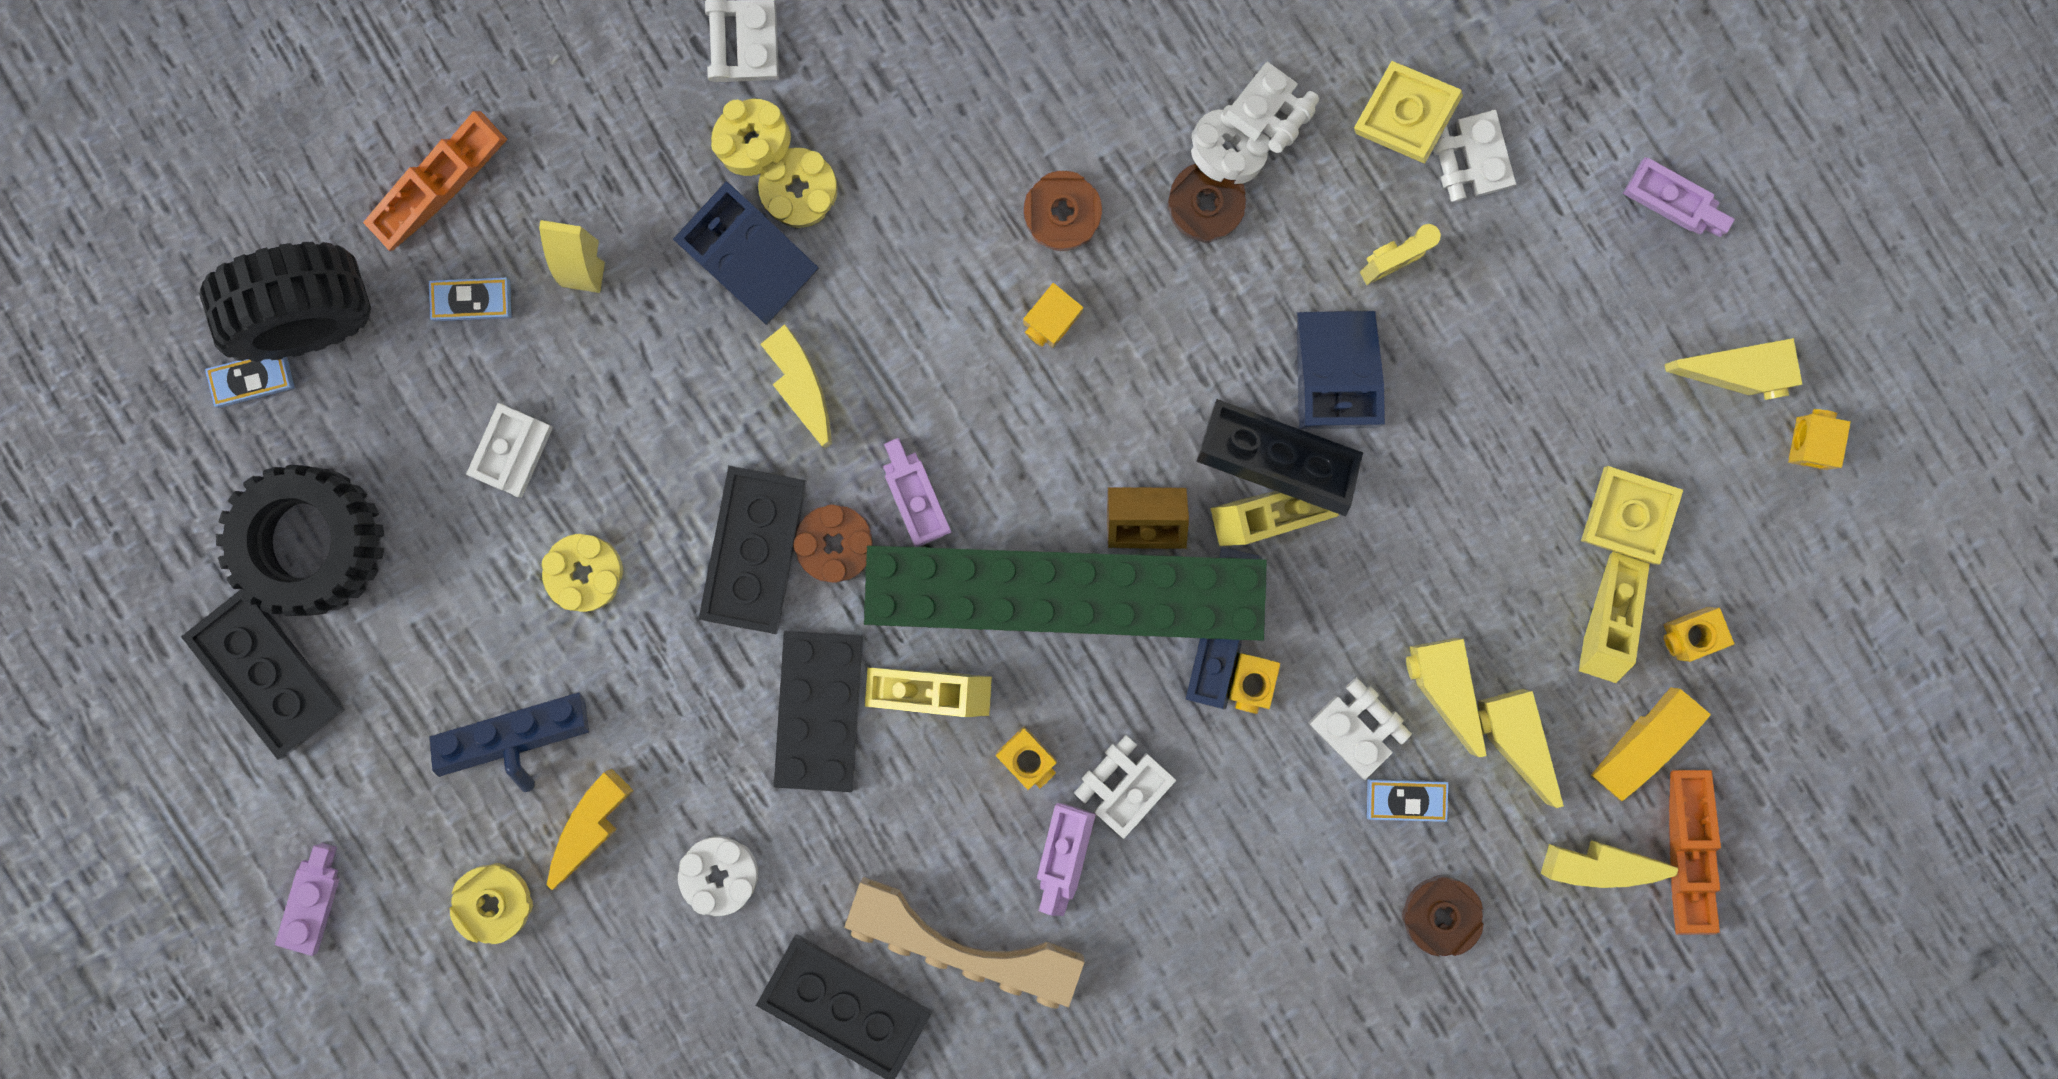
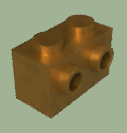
(1147, 518)

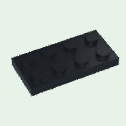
(1280, 457)
(752, 550)
(263, 674)
(818, 711)
(844, 1008)

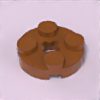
(1045, 196)
(811, 544)

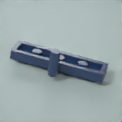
(1216, 660)
(508, 737)

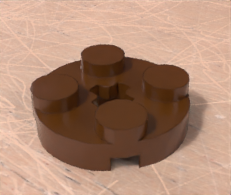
(1205, 224)
(1465, 913)

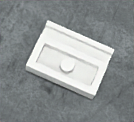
(509, 450)

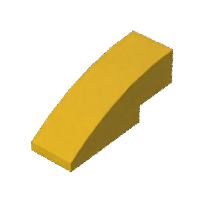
(1650, 743)
(587, 826)

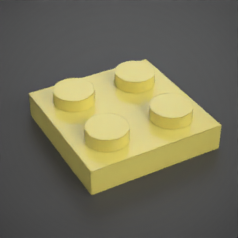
(1408, 112)
(1632, 515)

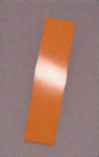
(435, 181)
(1693, 850)

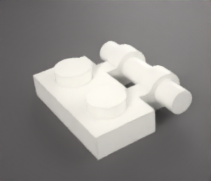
(1260, 102)
(1484, 156)
(1351, 737)
(1133, 795)

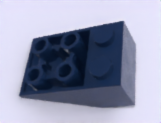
(746, 253)
(1339, 370)

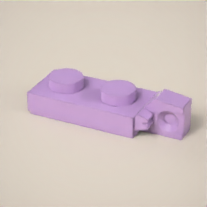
(1677, 199)
(914, 495)
(1063, 857)
(309, 902)

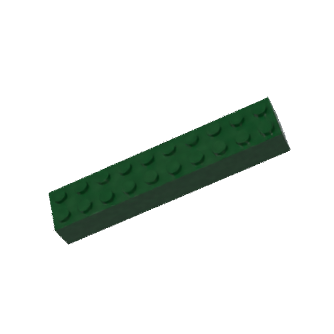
(1066, 592)

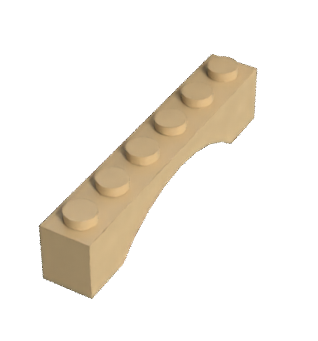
(1040, 970)

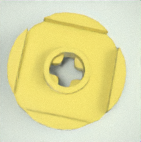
(739, 120)
(816, 199)
(603, 580)
(468, 900)

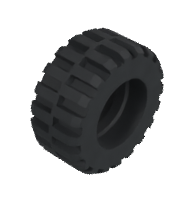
(285, 301)
(250, 533)

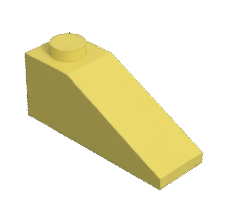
(1746, 370)
(1264, 517)
(1616, 619)
(1446, 681)
(928, 692)
(1517, 733)

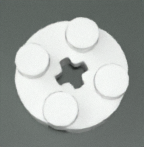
(1221, 163)
(705, 895)

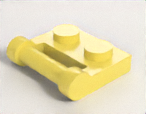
(1392, 258)

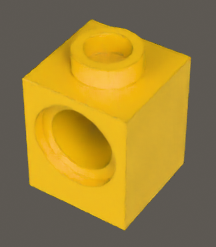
(1051, 317)
(1819, 440)
(1713, 630)
(1268, 672)
(1020, 742)

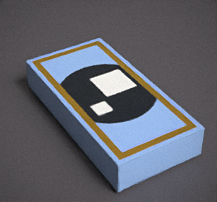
(470, 299)
(248, 380)
(1407, 800)

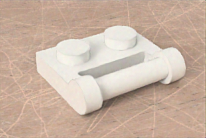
(755, 40)

